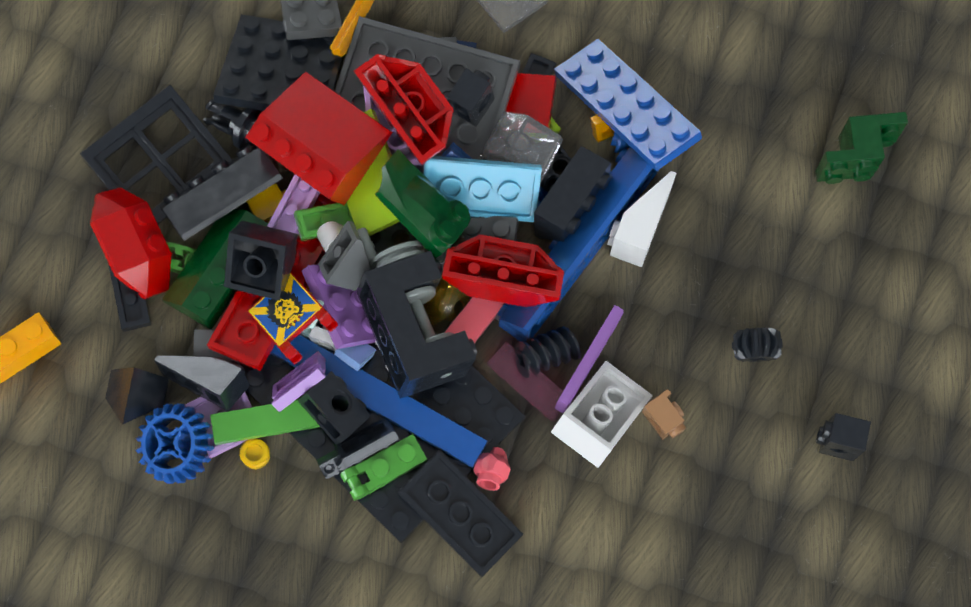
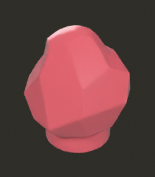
(492, 469)

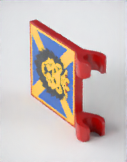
(290, 316)

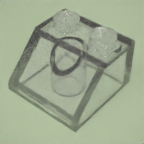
(521, 140)

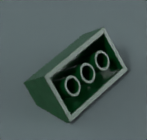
(200, 285)

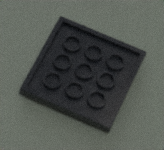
(266, 63)

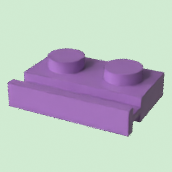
(298, 381)

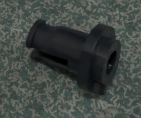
(232, 121)

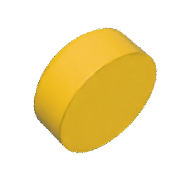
(254, 453)

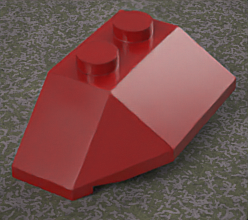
(409, 103)
(132, 241)
(503, 271)

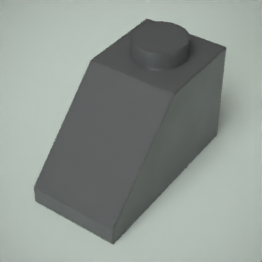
(345, 259)

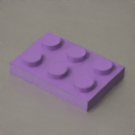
(344, 307)

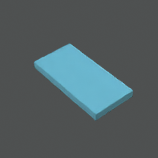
(487, 185)

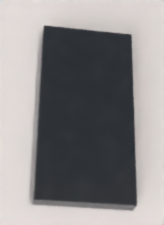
(460, 513)

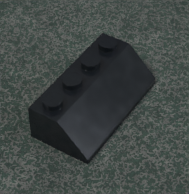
(220, 191)

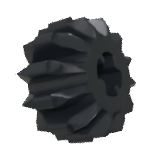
(757, 344)

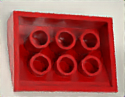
(320, 137)

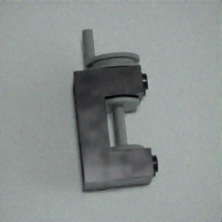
(393, 301)

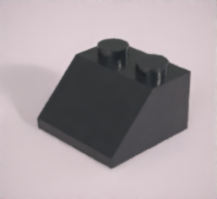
(259, 259)

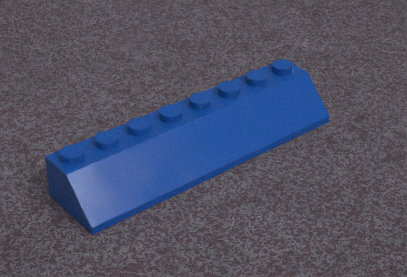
(574, 254)

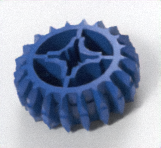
(160, 446)

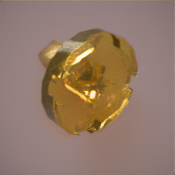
(443, 303)

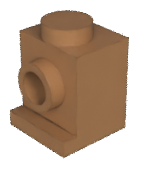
(665, 416)

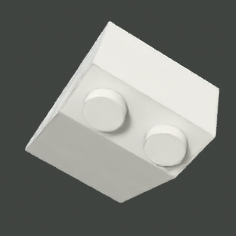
(635, 231)
(601, 414)

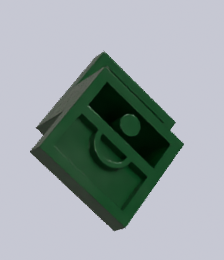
(861, 147)

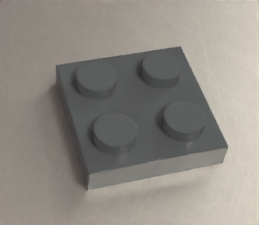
(310, 18)

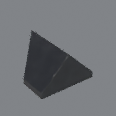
(135, 392)

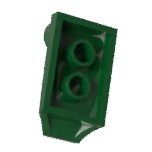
(421, 205)

